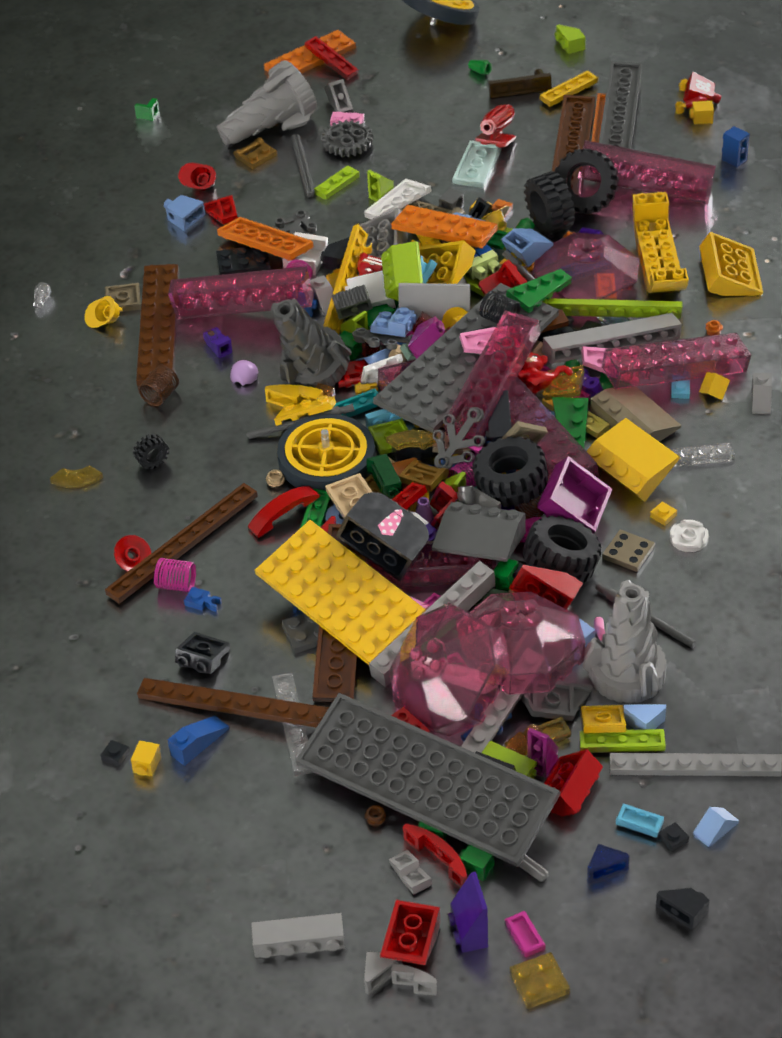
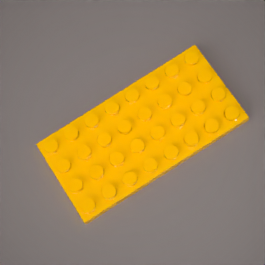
(339, 591)

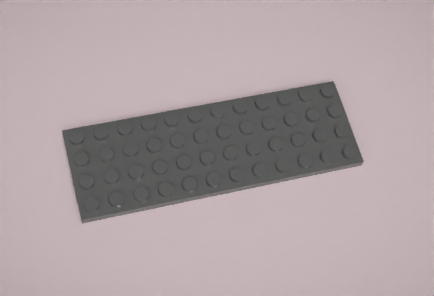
(436, 377)
(429, 779)

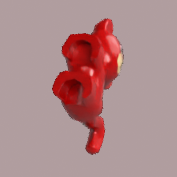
(535, 378)

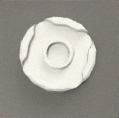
(689, 536)

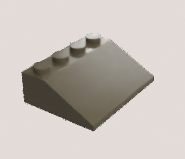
(631, 403)

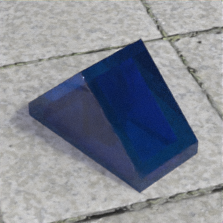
(606, 863)

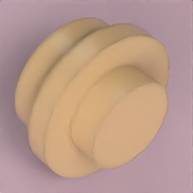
(275, 478)

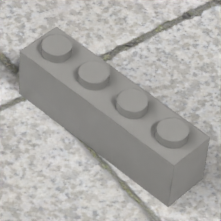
(297, 935)

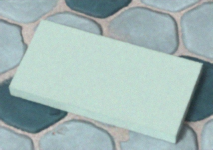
(476, 164)

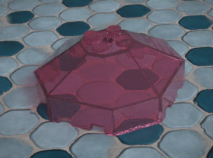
(594, 274)
(538, 646)
(460, 678)

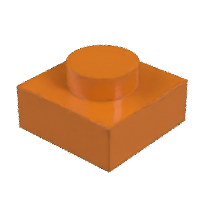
(501, 203)

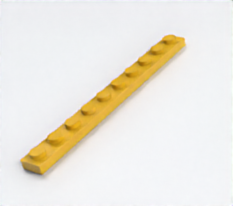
(347, 270)

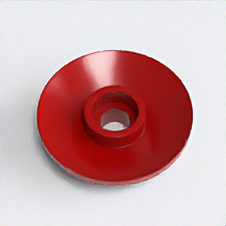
(131, 544)

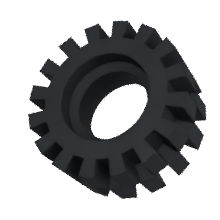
(156, 456)

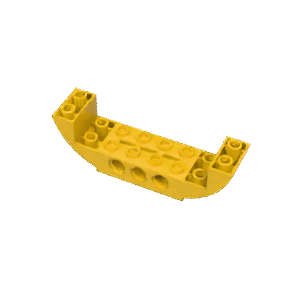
(656, 244)

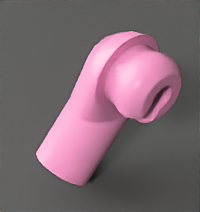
(599, 627)

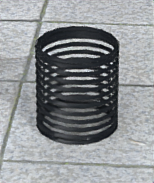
(495, 307)

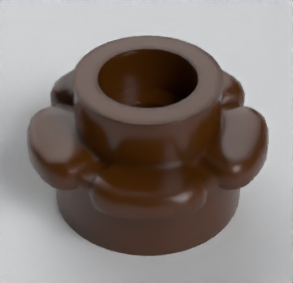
(375, 811)

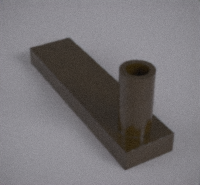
(521, 85)

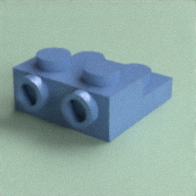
(394, 324)

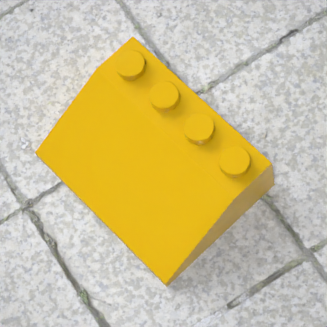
(452, 261)
(729, 267)
(633, 458)

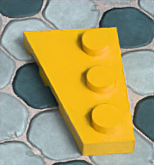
(307, 406)

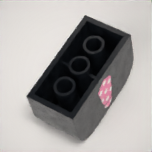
(384, 533)

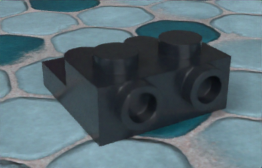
(201, 652)

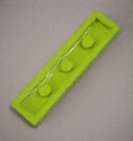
(623, 741)

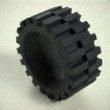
(549, 203)

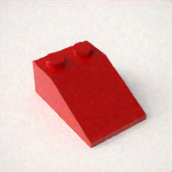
(550, 584)
(411, 932)

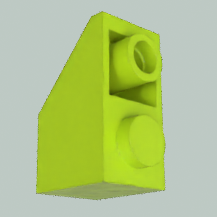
(570, 38)

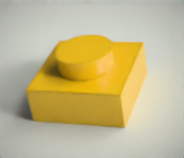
(663, 513)

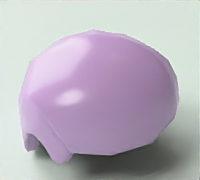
(244, 372)

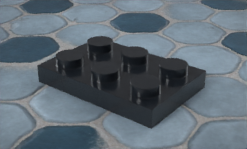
(242, 260)

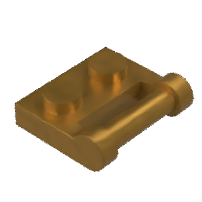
(257, 157)
(423, 474)

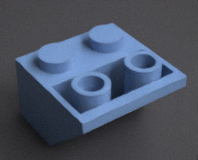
(526, 244)

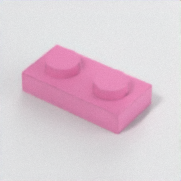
(336, 116)

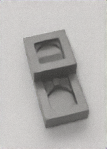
(409, 872)
(421, 981)

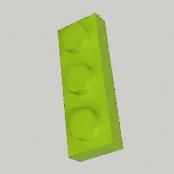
(336, 182)

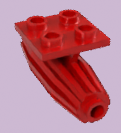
(494, 123)

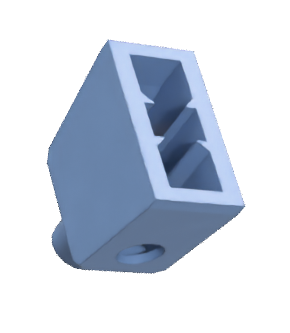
(184, 211)

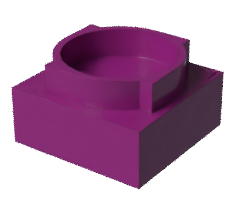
(575, 494)

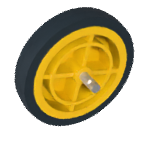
(452, 11)
(324, 450)

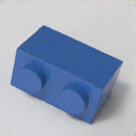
(735, 146)

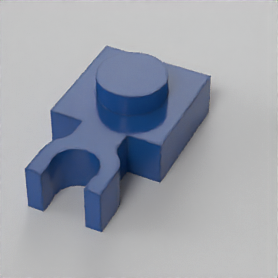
(201, 598)

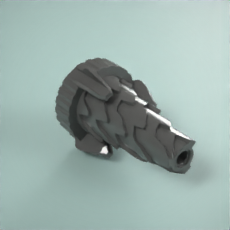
(309, 350)

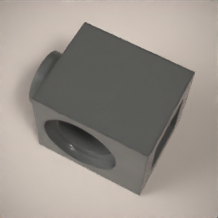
(452, 199)

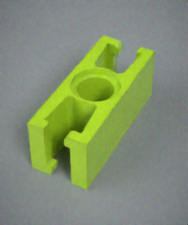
(522, 763)

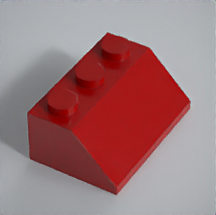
(573, 778)

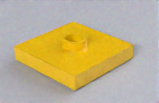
(603, 719)

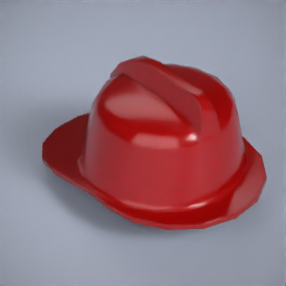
(197, 176)

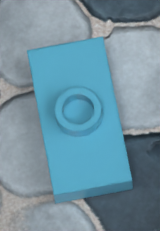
(639, 820)

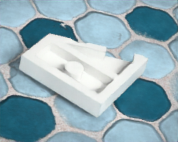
(370, 372)

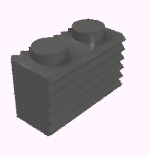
(352, 302)

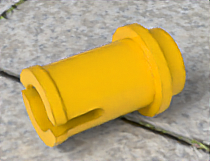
(361, 388)

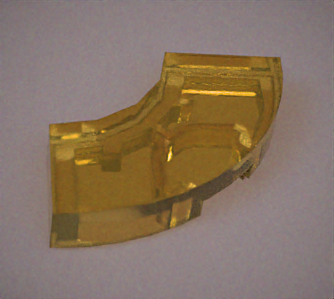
(411, 438)
(76, 478)

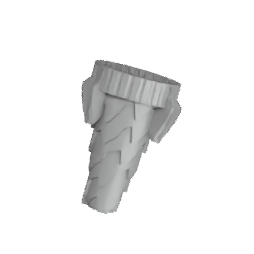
(281, 99)
(627, 660)

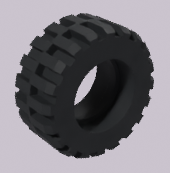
(608, 179)
(510, 455)
(562, 547)

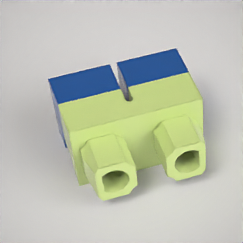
(484, 261)

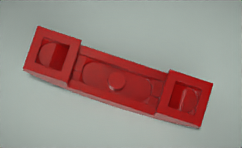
(279, 506)
(421, 838)

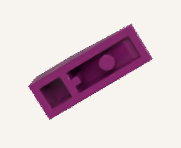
(426, 335)
(543, 750)

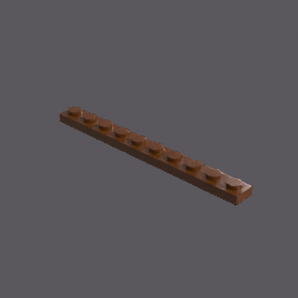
(181, 542)
(231, 702)

